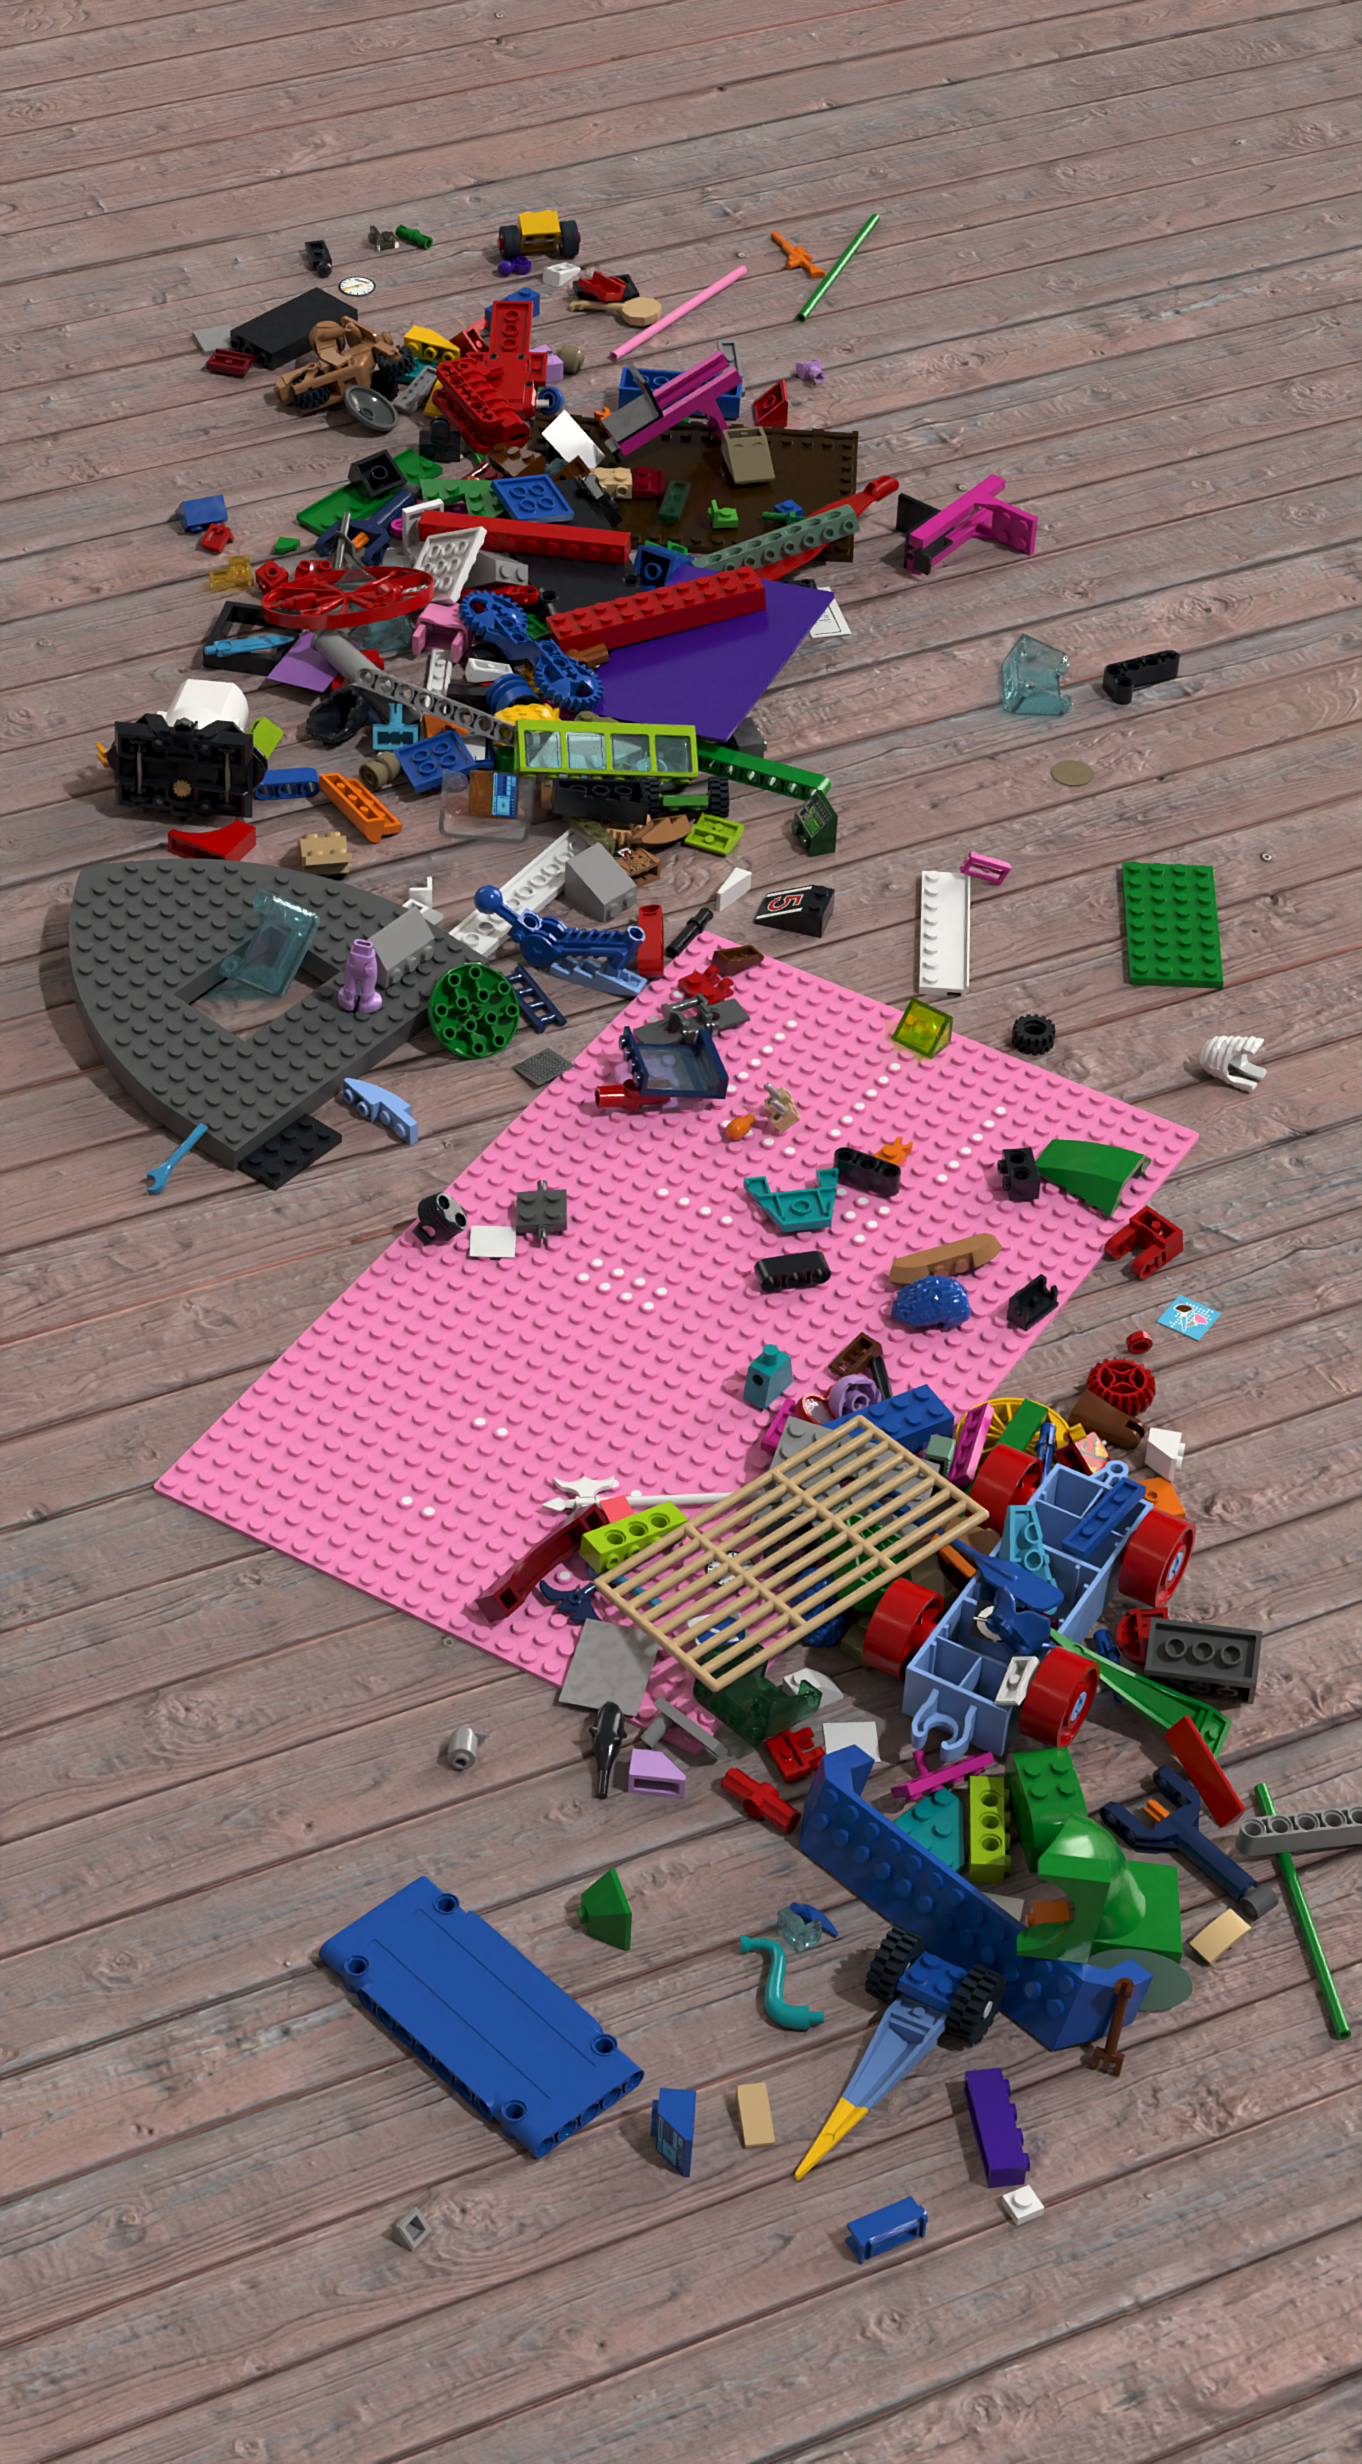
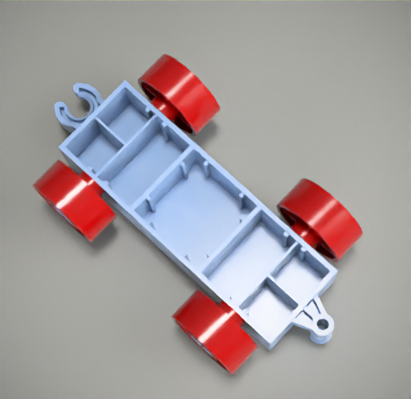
(958, 1677)

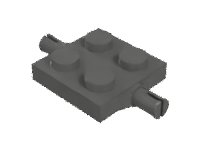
(541, 1211)

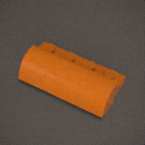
(359, 806)

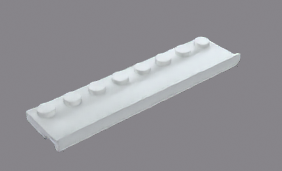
(944, 933)

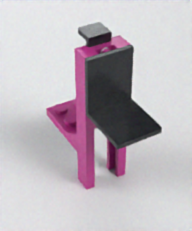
(643, 418)
(932, 531)

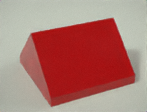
(772, 406)

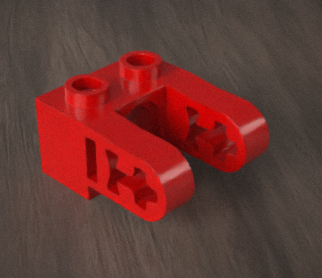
(470, 340)
(1153, 1233)

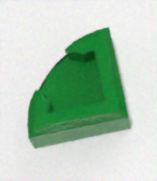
(286, 544)

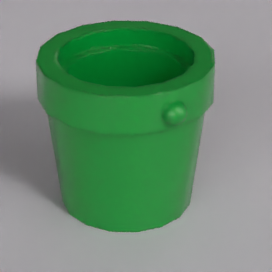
(505, 760)

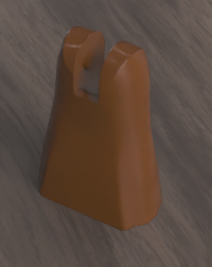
(1106, 1421)

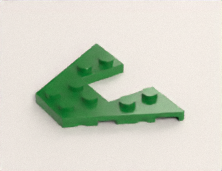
(477, 493)

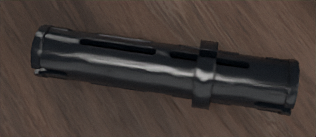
(693, 928)

